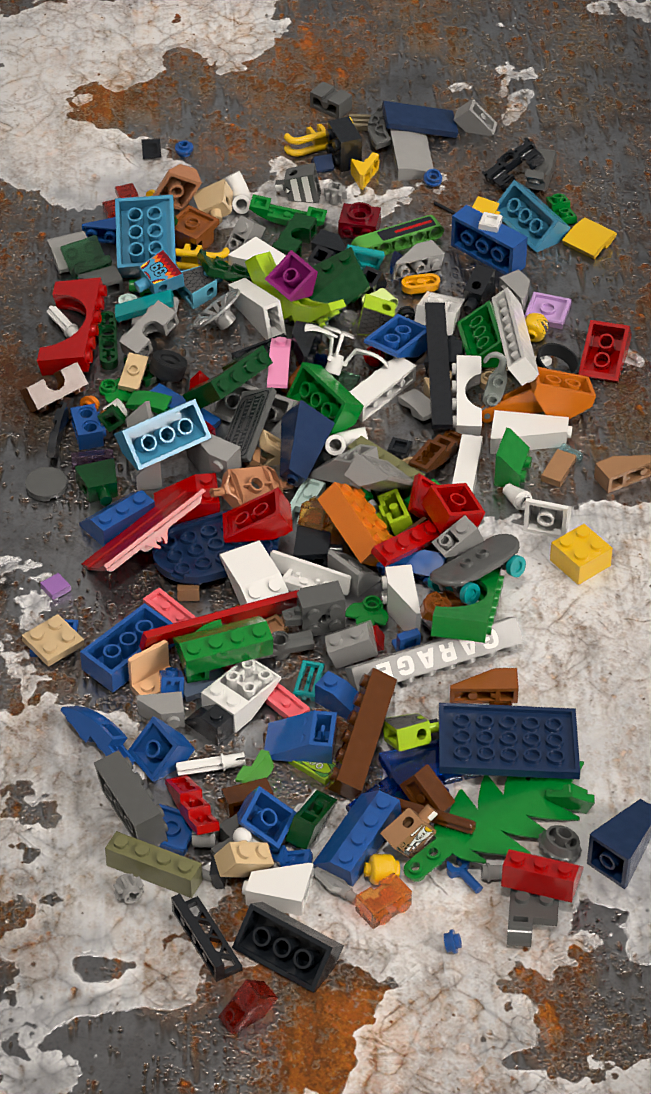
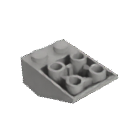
(335, 468)

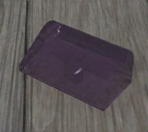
(86, 457)

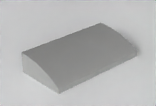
(410, 154)

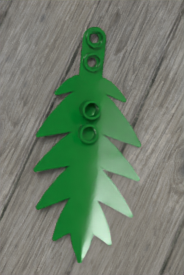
(494, 816)

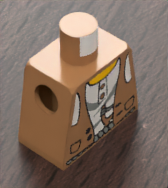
(411, 831)

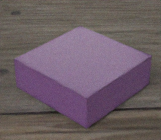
(55, 586)

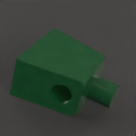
(98, 481)

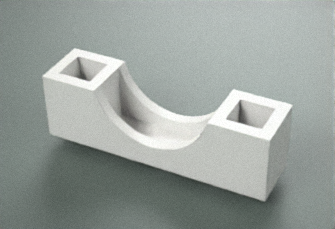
(467, 374)

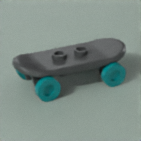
(475, 564)

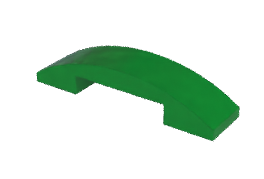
(262, 207)

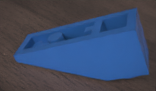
(335, 694)

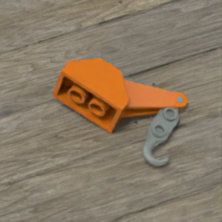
(551, 392)

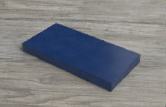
(419, 119)

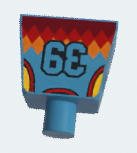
(159, 274)

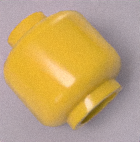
(380, 867)

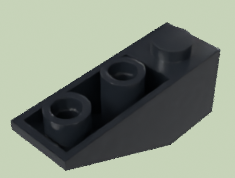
(306, 343)

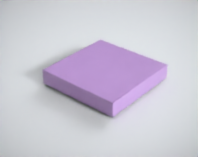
(552, 307)

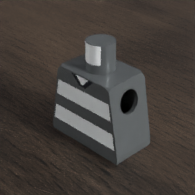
(301, 184)

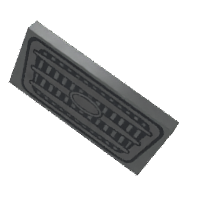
(250, 420)

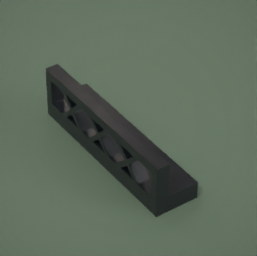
(201, 940)

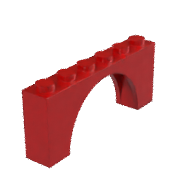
(84, 297)

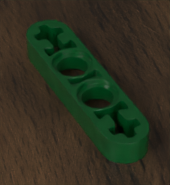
(105, 340)

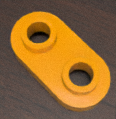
(420, 283)

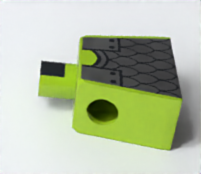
(374, 314)
(409, 731)

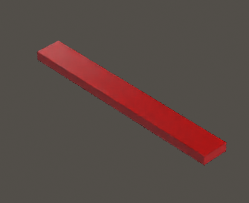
(263, 608)

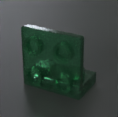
(84, 256)

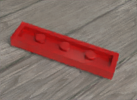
(405, 543)

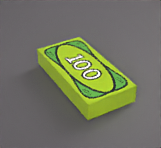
(317, 771)

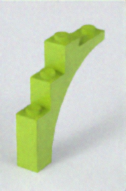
(298, 310)

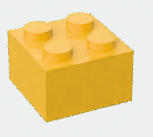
(581, 554)

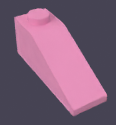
(280, 368)

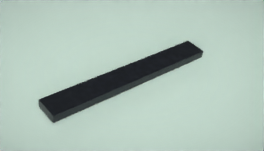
(438, 365)

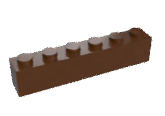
(362, 734)

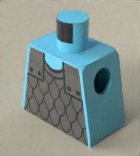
(198, 287)

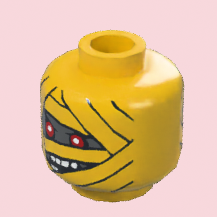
(537, 326)

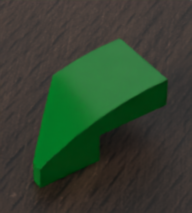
(571, 800)

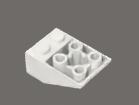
(241, 691)

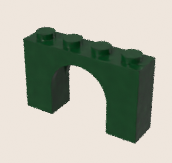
(232, 377)

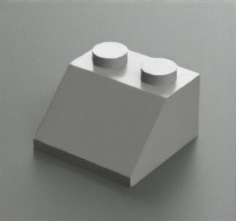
(351, 644)

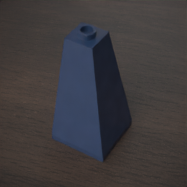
(302, 440)
(620, 843)

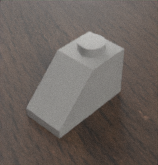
(475, 119)
(164, 706)

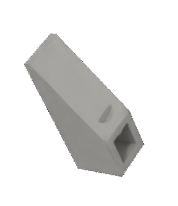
(419, 259)

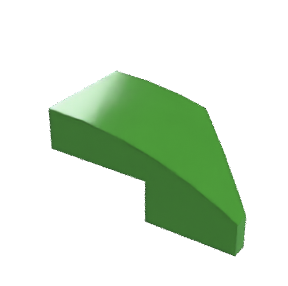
(260, 768)

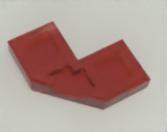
(122, 191)

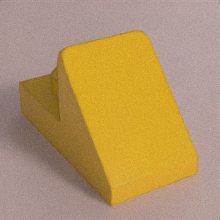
(364, 171)

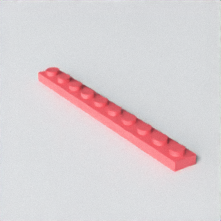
(280, 698)

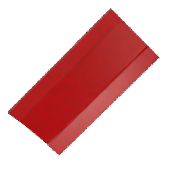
(145, 531)

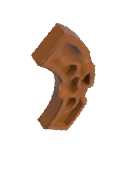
(434, 599)

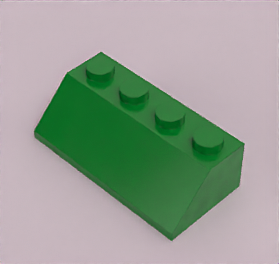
(481, 334)
(326, 395)
(224, 645)

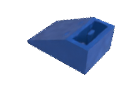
(303, 737)

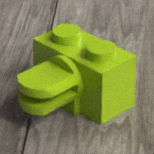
(393, 512)

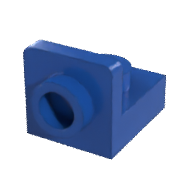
(407, 639)
(171, 680)

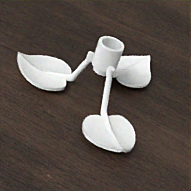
(335, 361)

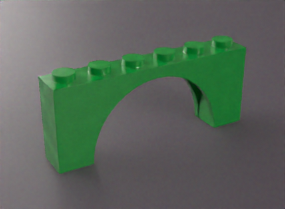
(474, 620)

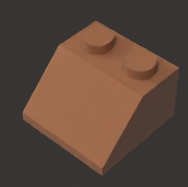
(181, 183)

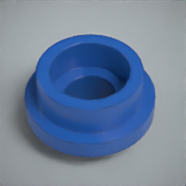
(184, 148)
(432, 177)
(452, 941)

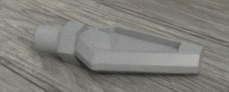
(335, 884)

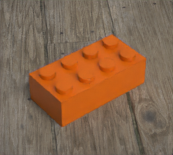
(355, 520)

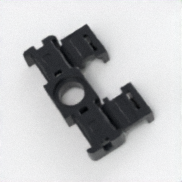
(500, 170)

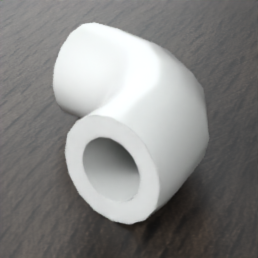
(241, 193)
(337, 443)

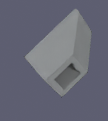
(243, 232)
(518, 284)
(458, 538)

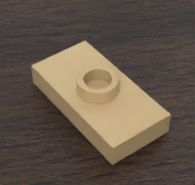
(133, 372)

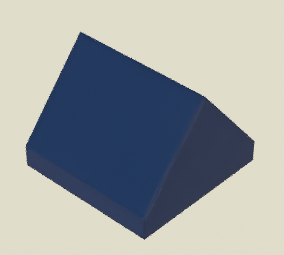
(323, 163)

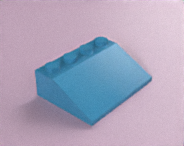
(143, 230)

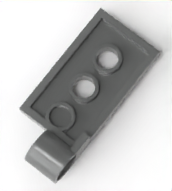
(526, 911)

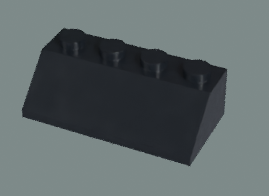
(287, 946)

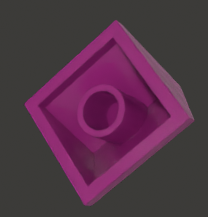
(293, 277)

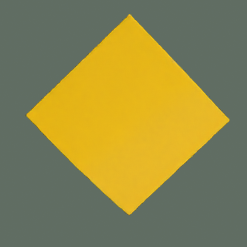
(589, 238)

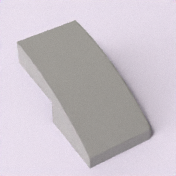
(417, 402)

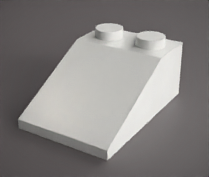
(453, 309)
(252, 573)
(401, 596)

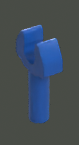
(462, 871)

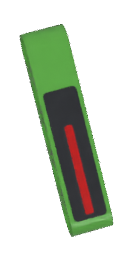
(401, 235)

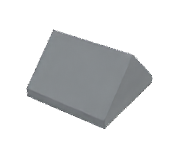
(361, 576)

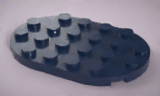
(195, 549)

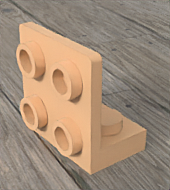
(145, 668)

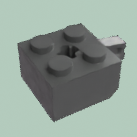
(318, 609)

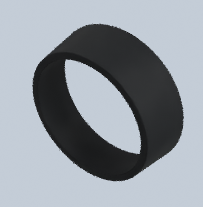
(561, 352)

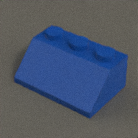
(117, 517)

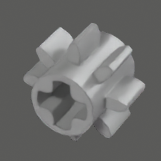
(335, 193)
(128, 888)

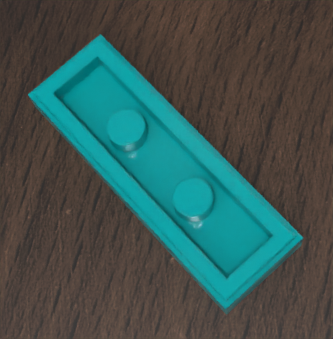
(139, 306)

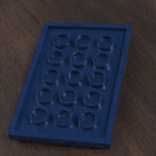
(508, 741)

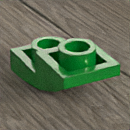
(561, 206)
(158, 401)

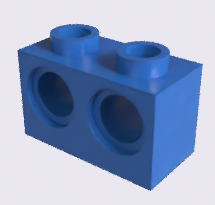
(87, 427)

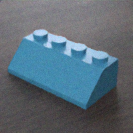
(531, 217)
(163, 435)

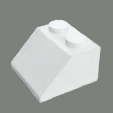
(546, 518)

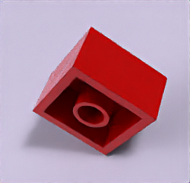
(450, 503)

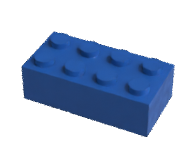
(500, 250)
(109, 654)

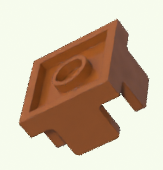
(195, 227)

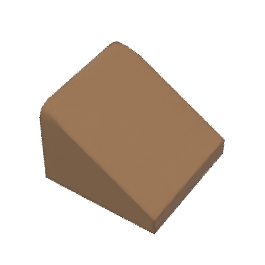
(188, 592)

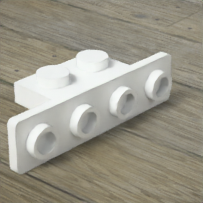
(303, 574)

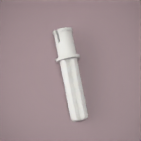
(62, 321)
(210, 764)

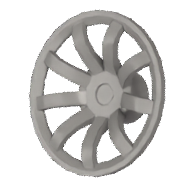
(223, 317)

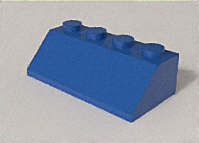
(358, 836)

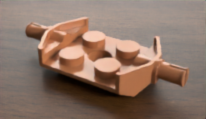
(237, 485)

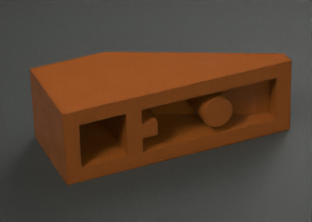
(492, 685)

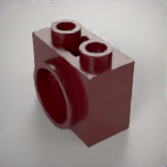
(358, 220)

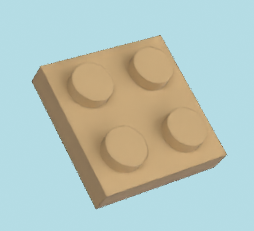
(53, 640)

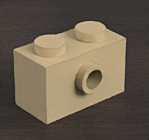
(242, 857)

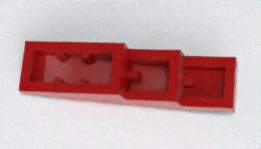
(191, 804)

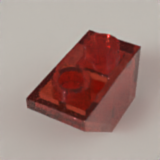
(247, 1005)

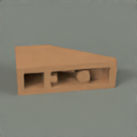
(622, 471)

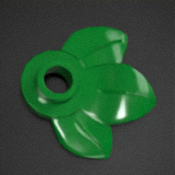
(110, 391)
(369, 609)

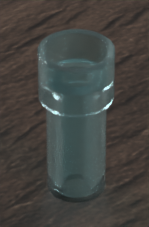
(567, 448)

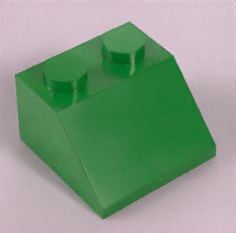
(511, 460)

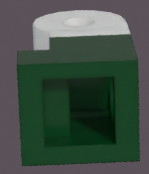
(113, 415)

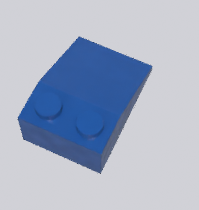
(399, 337)

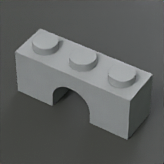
(156, 319)

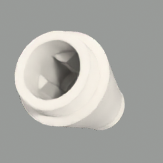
(516, 496)

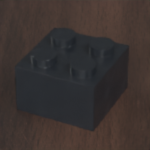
(343, 143)

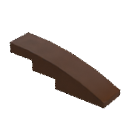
(436, 451)

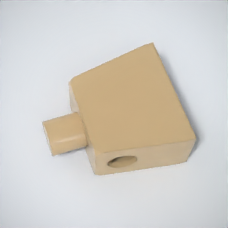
(215, 199)

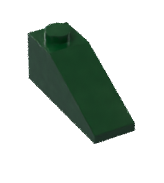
(310, 820)

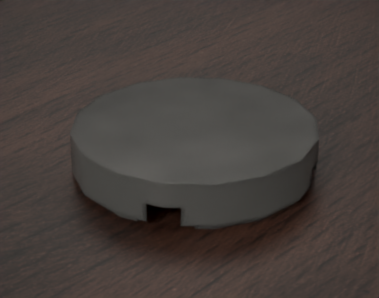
(46, 483)

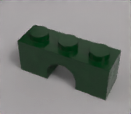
(298, 231)

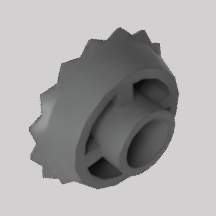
(560, 843)

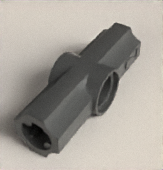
(290, 643)

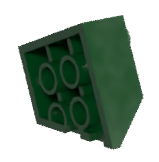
(340, 279)

